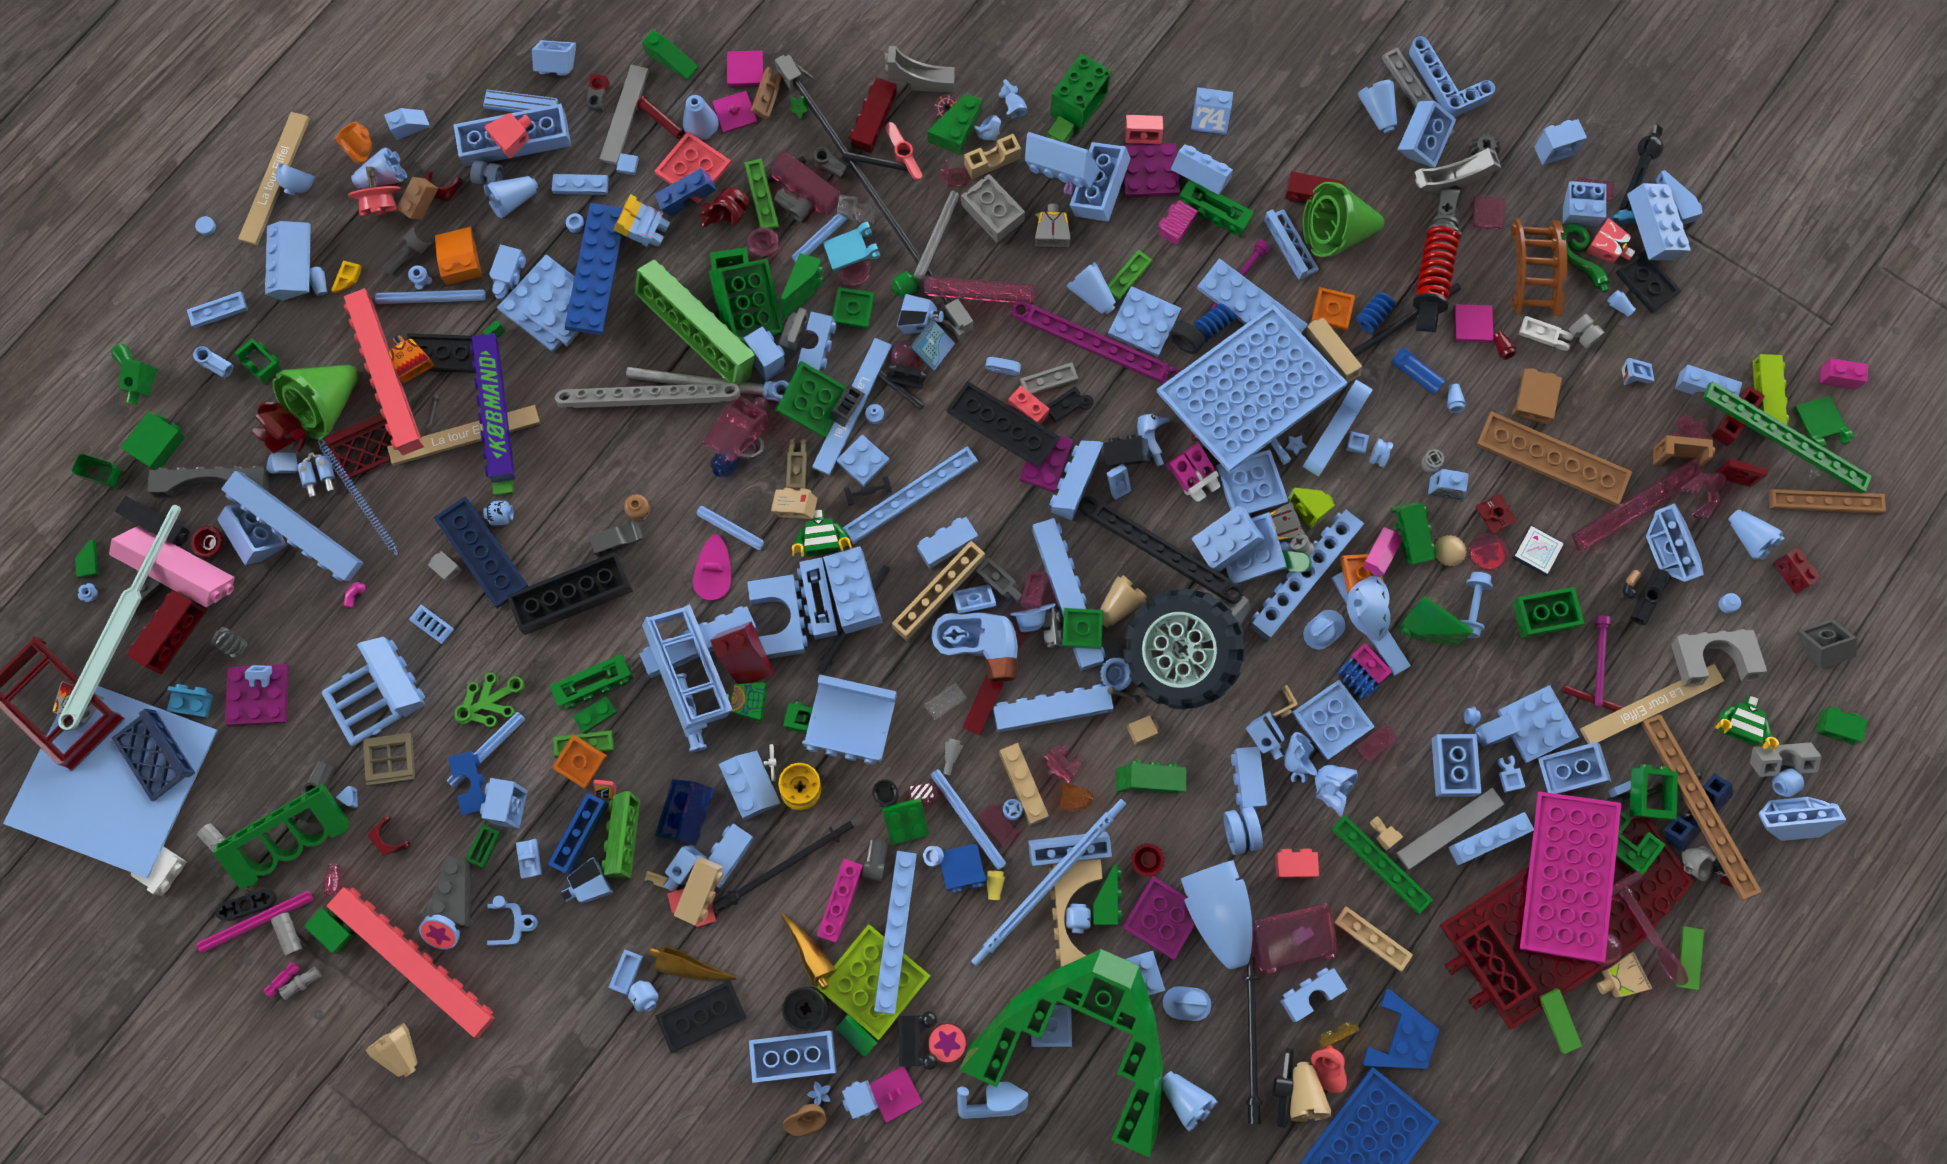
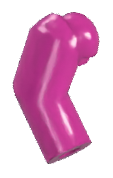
(351, 592)

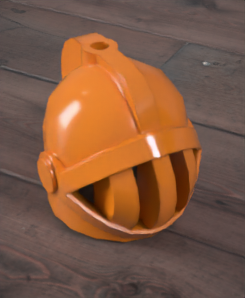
(355, 142)

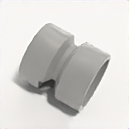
(1586, 331)

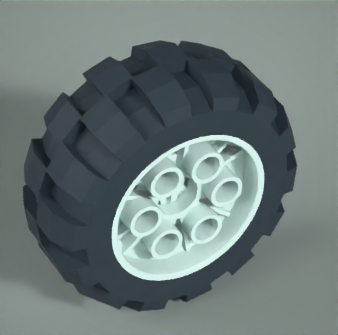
(1213, 623)

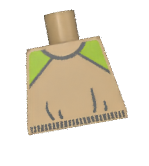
(1624, 977)

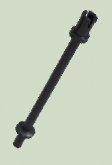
(734, 896)
(1253, 1101)

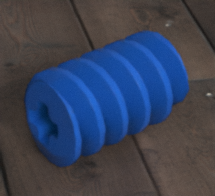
(1375, 312)
(1214, 319)
(1357, 679)

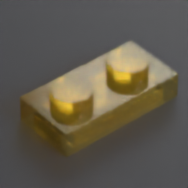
(1344, 1030)

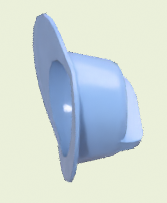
(1031, 619)
(1324, 629)
(1187, 1003)

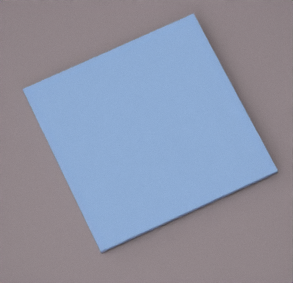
(101, 803)

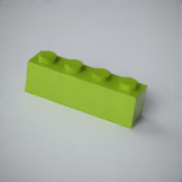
(1770, 382)

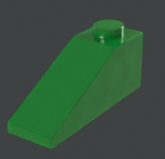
(668, 54)

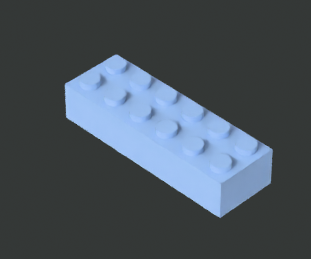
(546, 133)

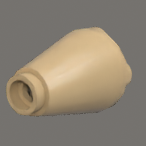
(1121, 601)

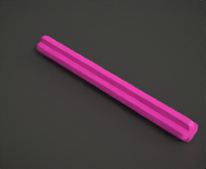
(254, 922)

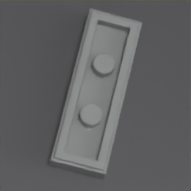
(1050, 379)

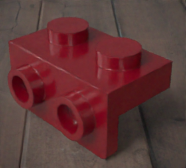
(1796, 570)

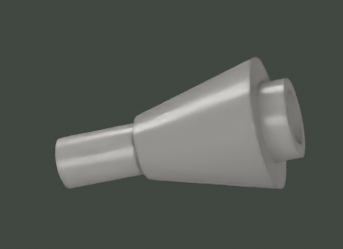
(952, 751)

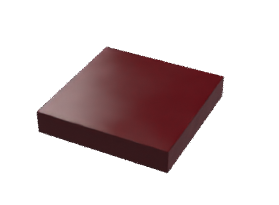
(1742, 473)

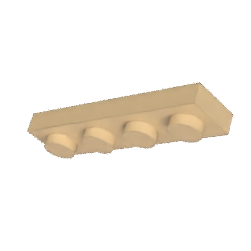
(1373, 938)

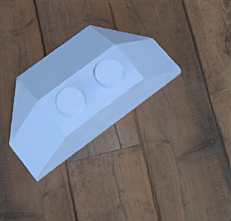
(1674, 545)
(1800, 818)

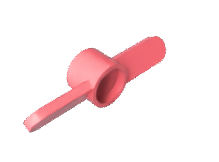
(900, 144)

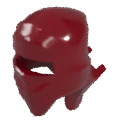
(727, 206)

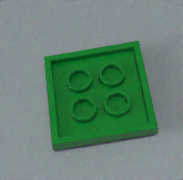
(810, 399)

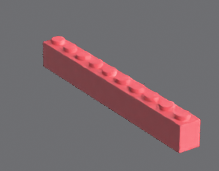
(384, 377)
(411, 962)

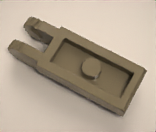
(796, 466)

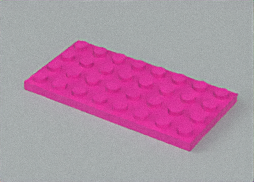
(1571, 877)

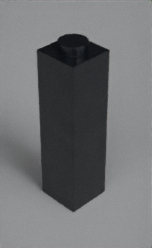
(150, 520)

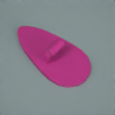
(712, 570)

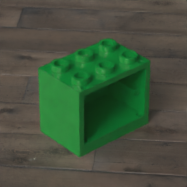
(1080, 92)

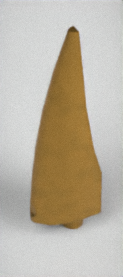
(814, 960)
(680, 964)

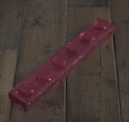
(978, 289)

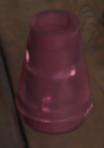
(332, 881)

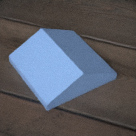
(974, 598)

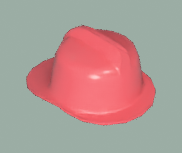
(1330, 1069)

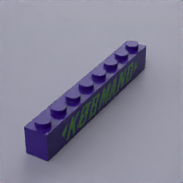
(493, 408)

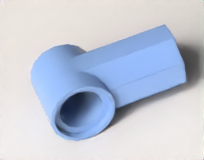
(213, 362)

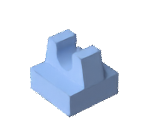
(260, 673)

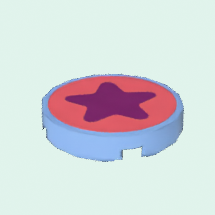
(439, 932)

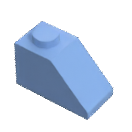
(406, 122)

